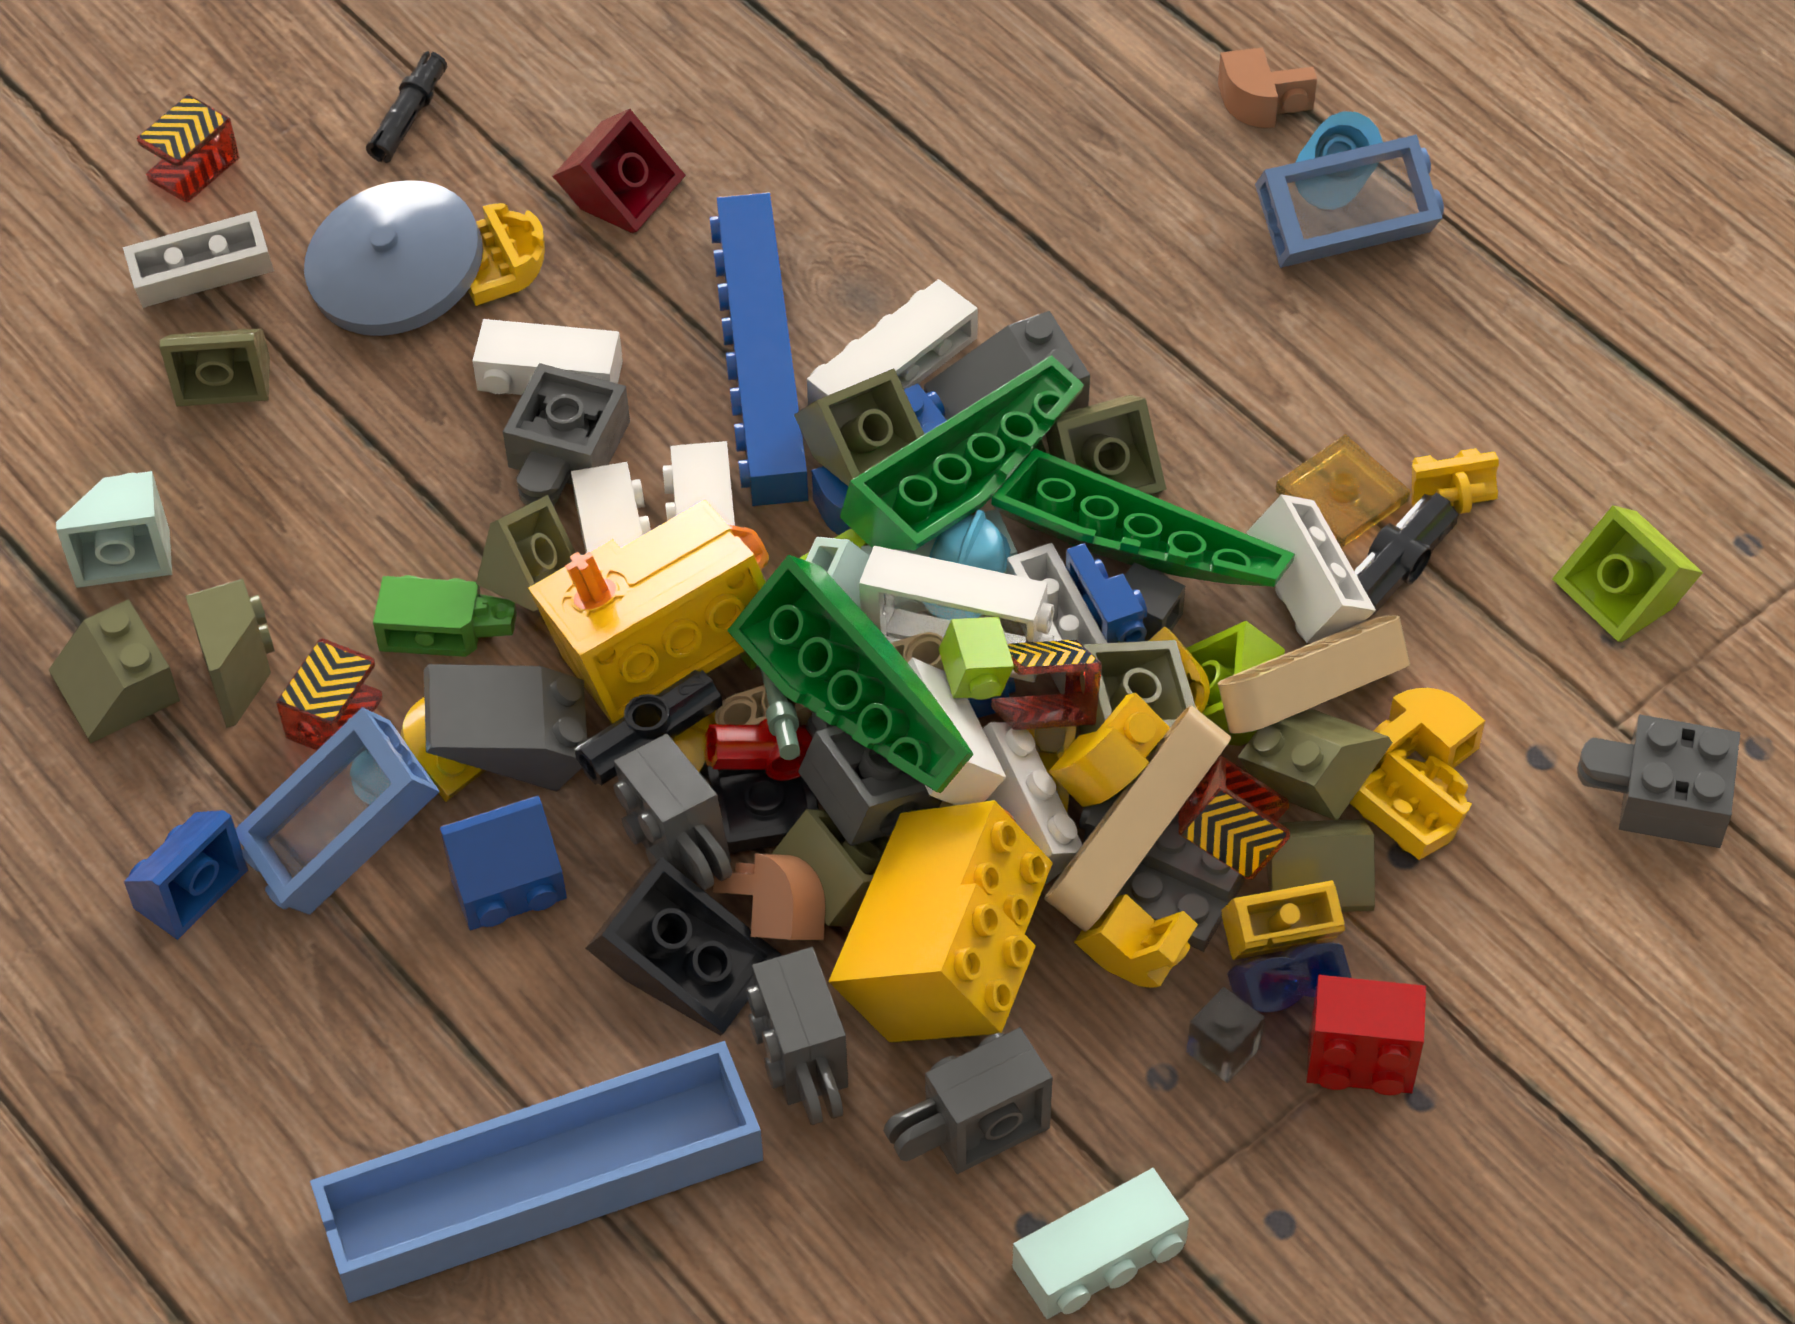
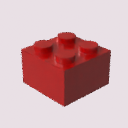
(1366, 1034)

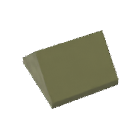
(524, 551)
(1327, 853)

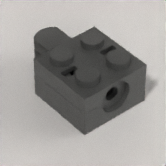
(563, 427)
(1671, 777)
(858, 784)
(673, 811)
(799, 1032)
(977, 1103)

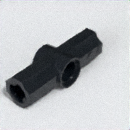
(1405, 549)
(646, 720)

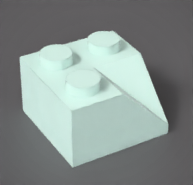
(117, 532)

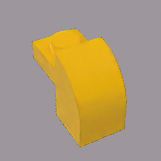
(1432, 725)
(1112, 756)
(1134, 944)

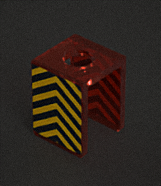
(189, 147)
(326, 693)
(1054, 710)
(1235, 818)

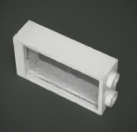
(922, 594)

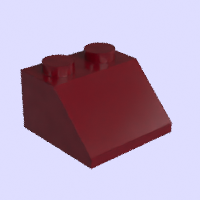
(619, 172)

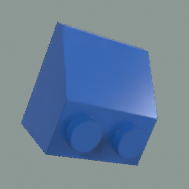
(503, 863)
(187, 872)

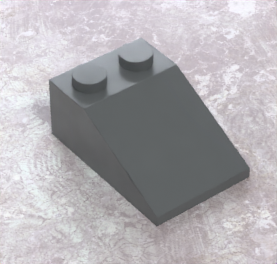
(1005, 358)
(506, 720)

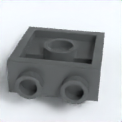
(1186, 879)

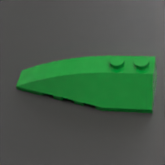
(958, 462)
(1133, 525)
(847, 672)

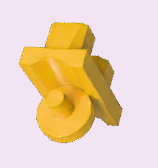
(1461, 480)

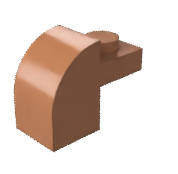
(1257, 94)
(785, 896)

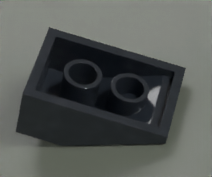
(681, 947)

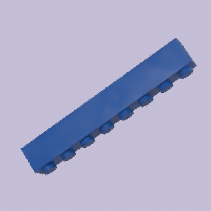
(761, 348)

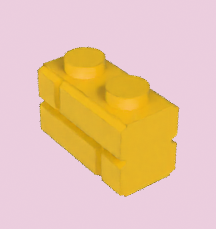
(1282, 919)

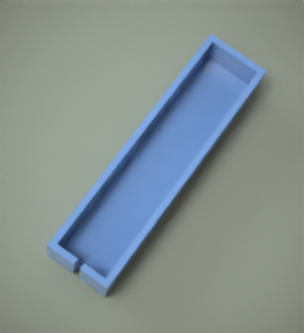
(537, 1171)

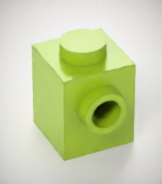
(976, 658)

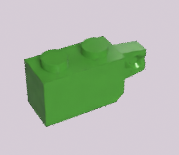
(438, 616)

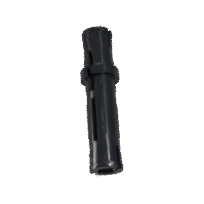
(413, 96)

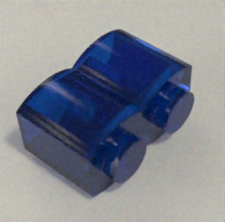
(1281, 981)

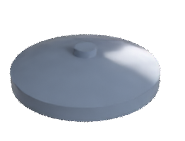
(393, 258)

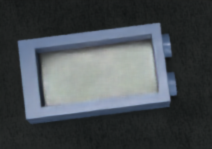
(1349, 200)
(335, 812)

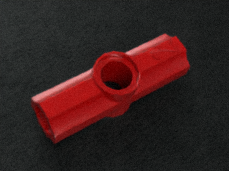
(752, 748)

